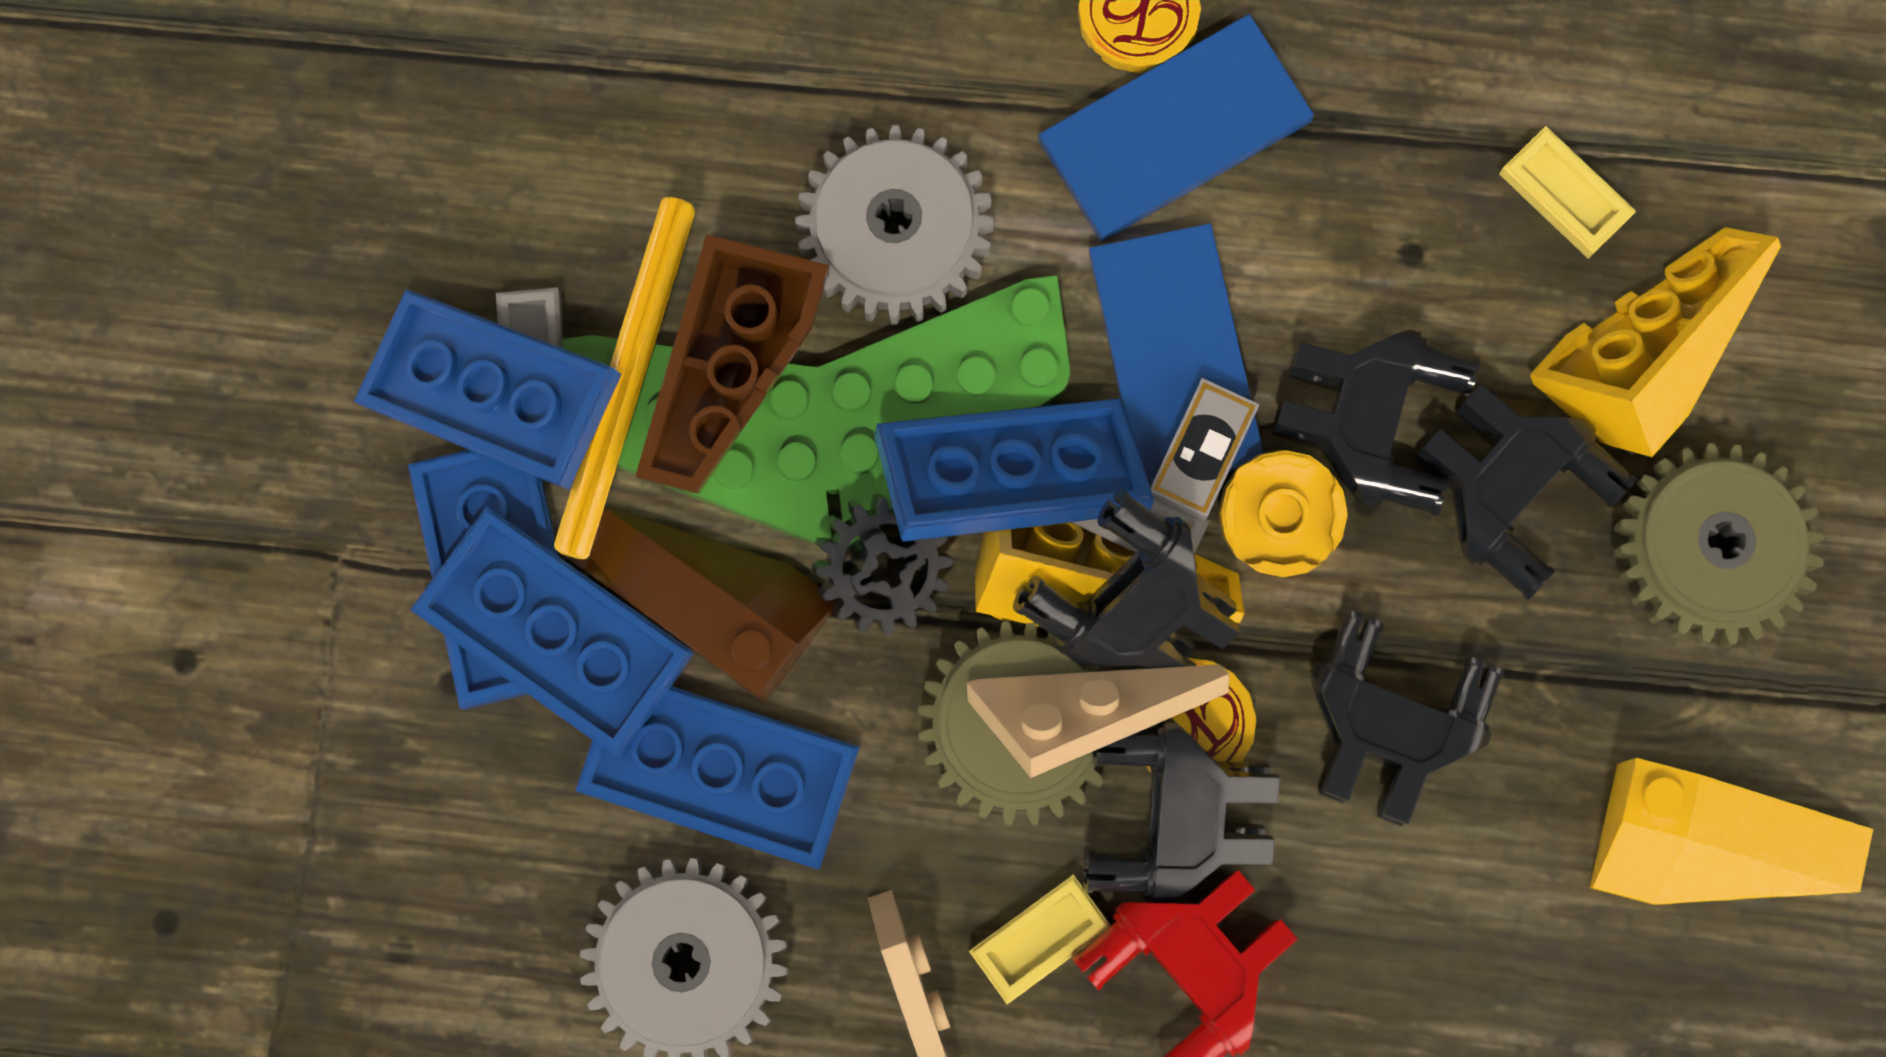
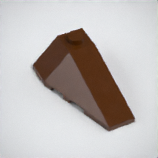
(731, 346)
(718, 600)

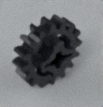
(859, 574)

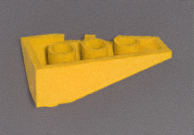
(1653, 356)
(1068, 561)
(1705, 840)

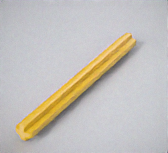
(631, 360)

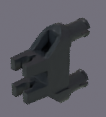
(1368, 411)
(1516, 469)
(1142, 604)
(1393, 728)
(1185, 816)

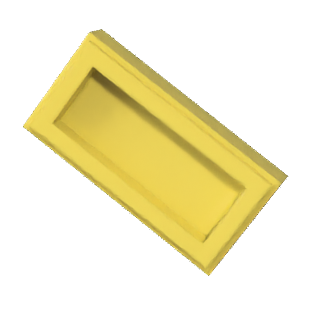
(1567, 192)
(1040, 939)

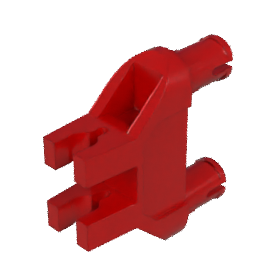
(1198, 960)

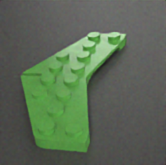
(821, 422)

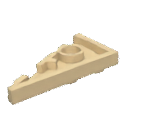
(1072, 714)
(905, 964)

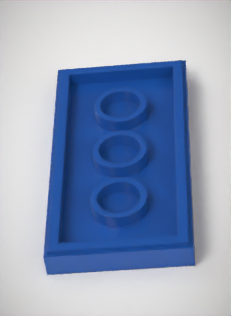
(1175, 128)
(1168, 331)
(488, 388)
(1009, 468)
(449, 500)
(552, 632)
(729, 776)

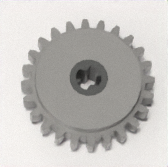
(885, 182)
(642, 985)

